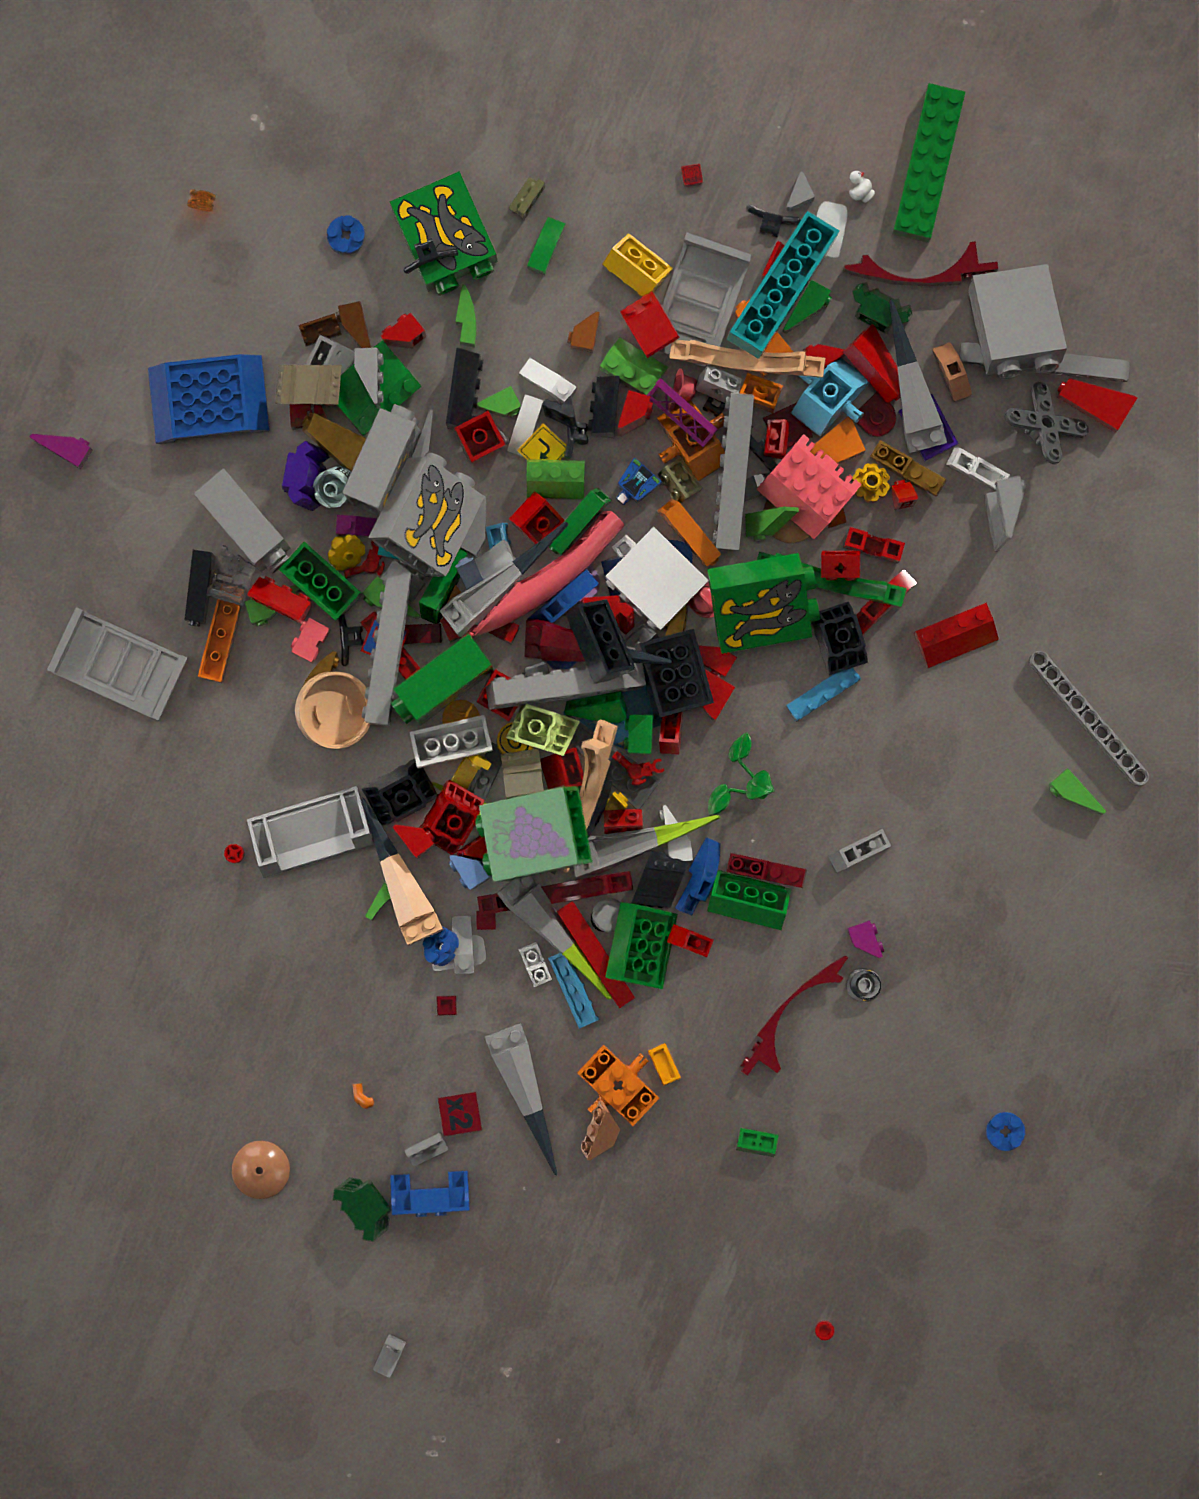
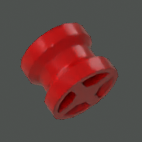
(231, 853)

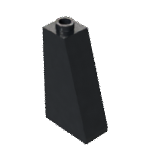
(199, 580)

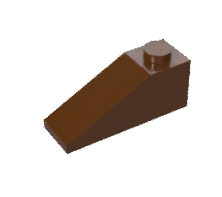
(354, 323)

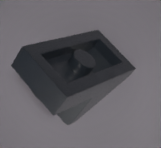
(561, 413)

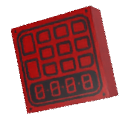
(692, 175)

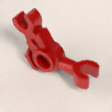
(369, 566)
(637, 771)

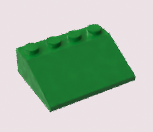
(396, 388)
(641, 945)

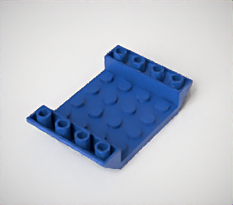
(208, 397)

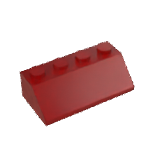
(956, 635)

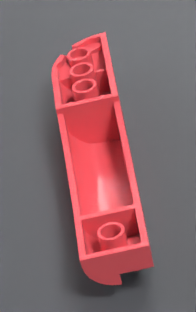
(553, 578)

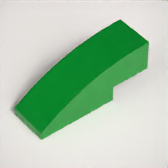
(546, 245)

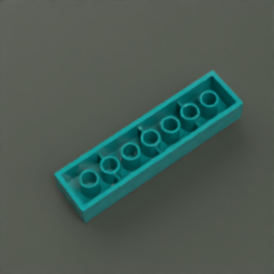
(783, 285)

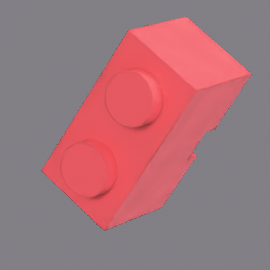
(309, 639)

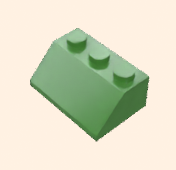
(633, 367)
(556, 478)

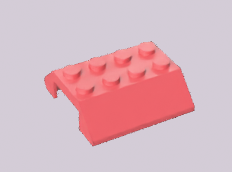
(809, 485)

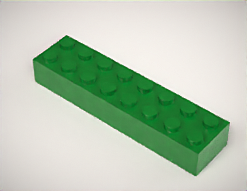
(928, 162)

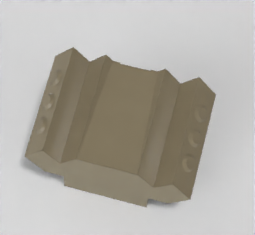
(308, 384)
(522, 773)

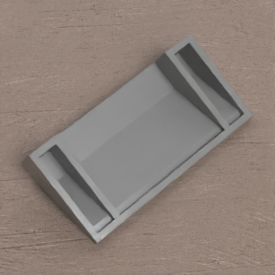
(1003, 509)
(309, 832)

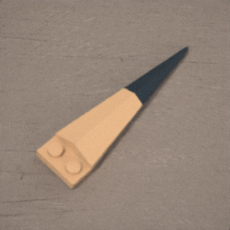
(410, 904)

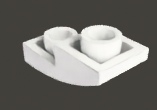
(535, 964)

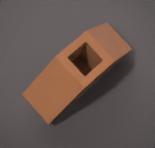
(952, 371)
(600, 1133)

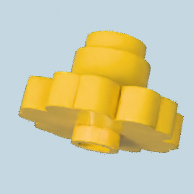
(878, 476)
(345, 552)

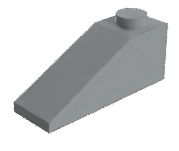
(859, 850)
(464, 953)

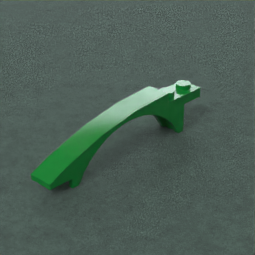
(860, 588)

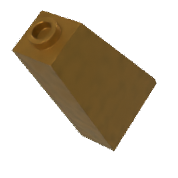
(334, 439)

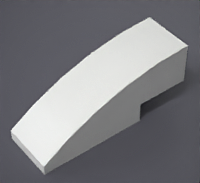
(525, 423)
(975, 467)

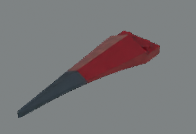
(556, 643)

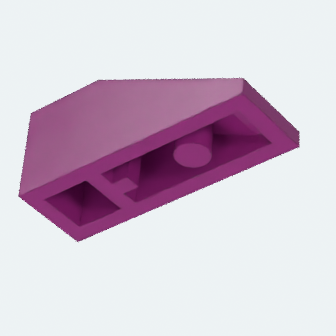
(68, 448)
(354, 525)

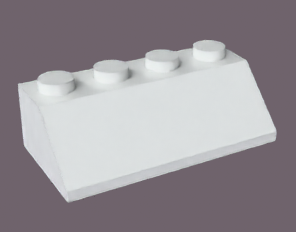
(451, 741)

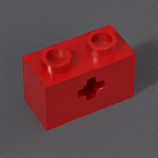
(850, 560)

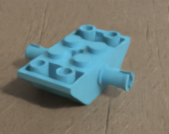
(821, 410)

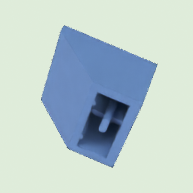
(470, 870)

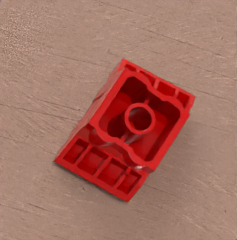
(622, 611)
(452, 817)

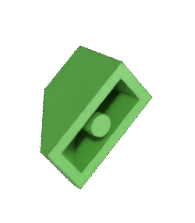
(502, 403)

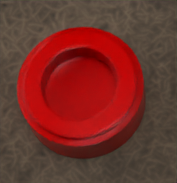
(824, 1330)

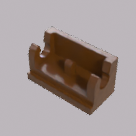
(324, 326)

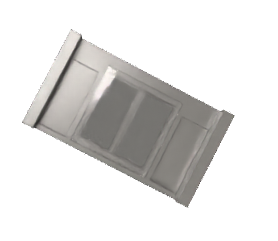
(704, 290)
(117, 664)

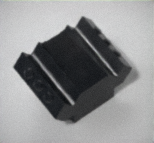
(840, 638)
(399, 793)
(659, 881)

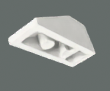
(548, 380)

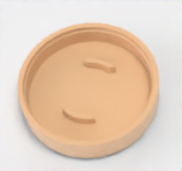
(331, 710)

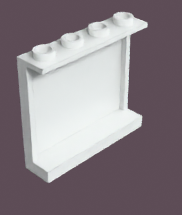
(655, 579)

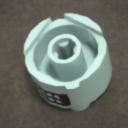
(330, 486)

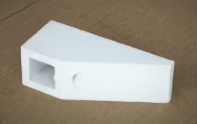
(679, 847)

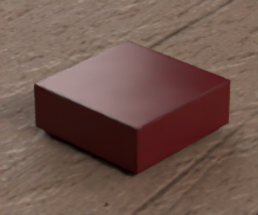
(486, 922)
(446, 1005)

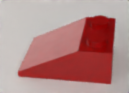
(650, 324)

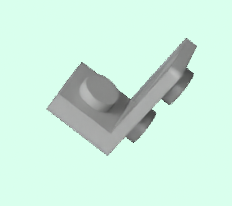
(389, 1355)

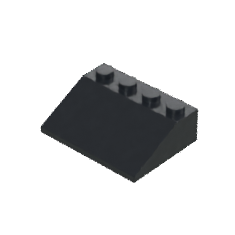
(682, 682)

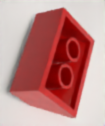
(635, 412)
(280, 599)

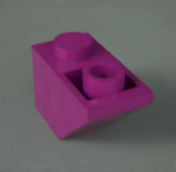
(864, 938)

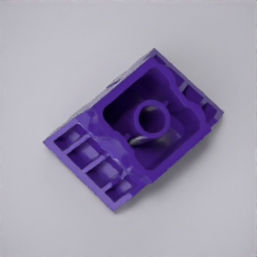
(301, 473)

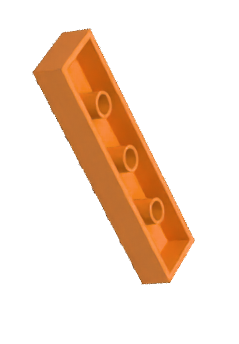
(219, 641)

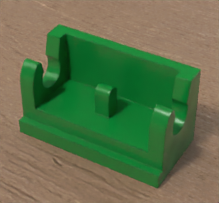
(757, 1142)

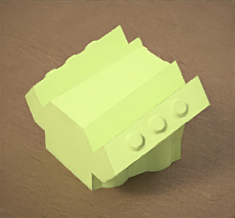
(543, 729)

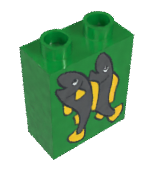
(452, 221)
(762, 602)
(441, 681)

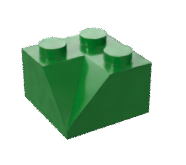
(639, 734)

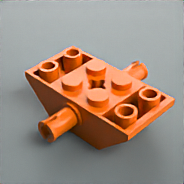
(699, 459)
(635, 1096)

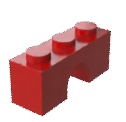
(874, 546)

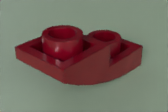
(423, 634)

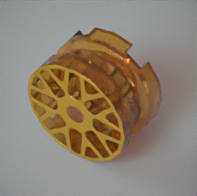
(201, 200)

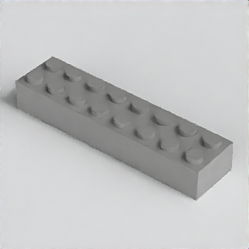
(734, 471)
(388, 647)
(557, 687)

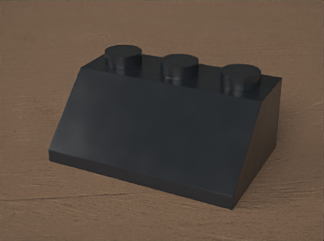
(604, 406)

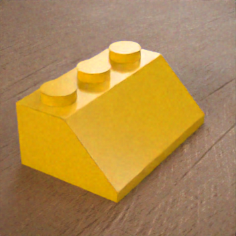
(636, 265)

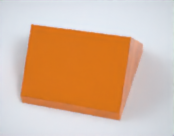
(765, 392)

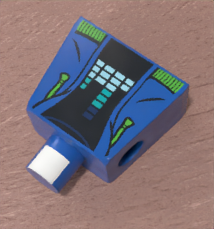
(636, 483)

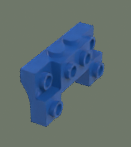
(430, 1200)

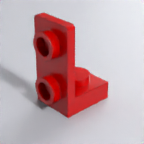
(507, 632)

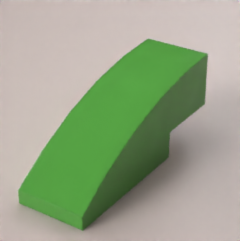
(466, 318)

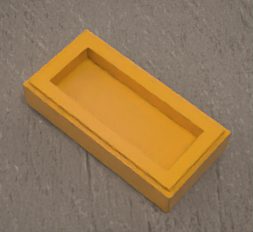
(664, 1064)

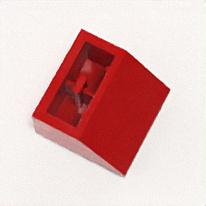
(404, 333)
(563, 770)

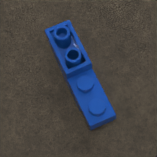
(566, 598)
(704, 873)

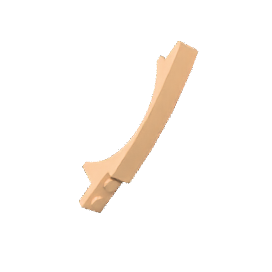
(774, 363)
(596, 766)

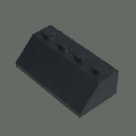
(463, 387)
(600, 640)

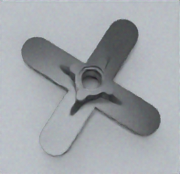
(1044, 425)

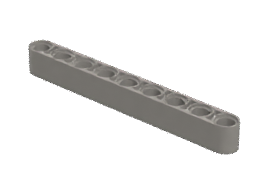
(1071, 365)
(1097, 722)

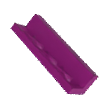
(687, 407)

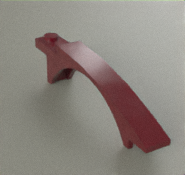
(965, 267)
(567, 891)
(765, 1050)

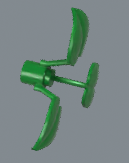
(757, 788)

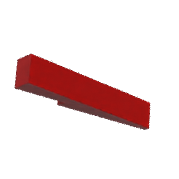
(594, 952)

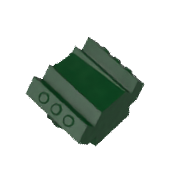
(875, 308)
(364, 1207)

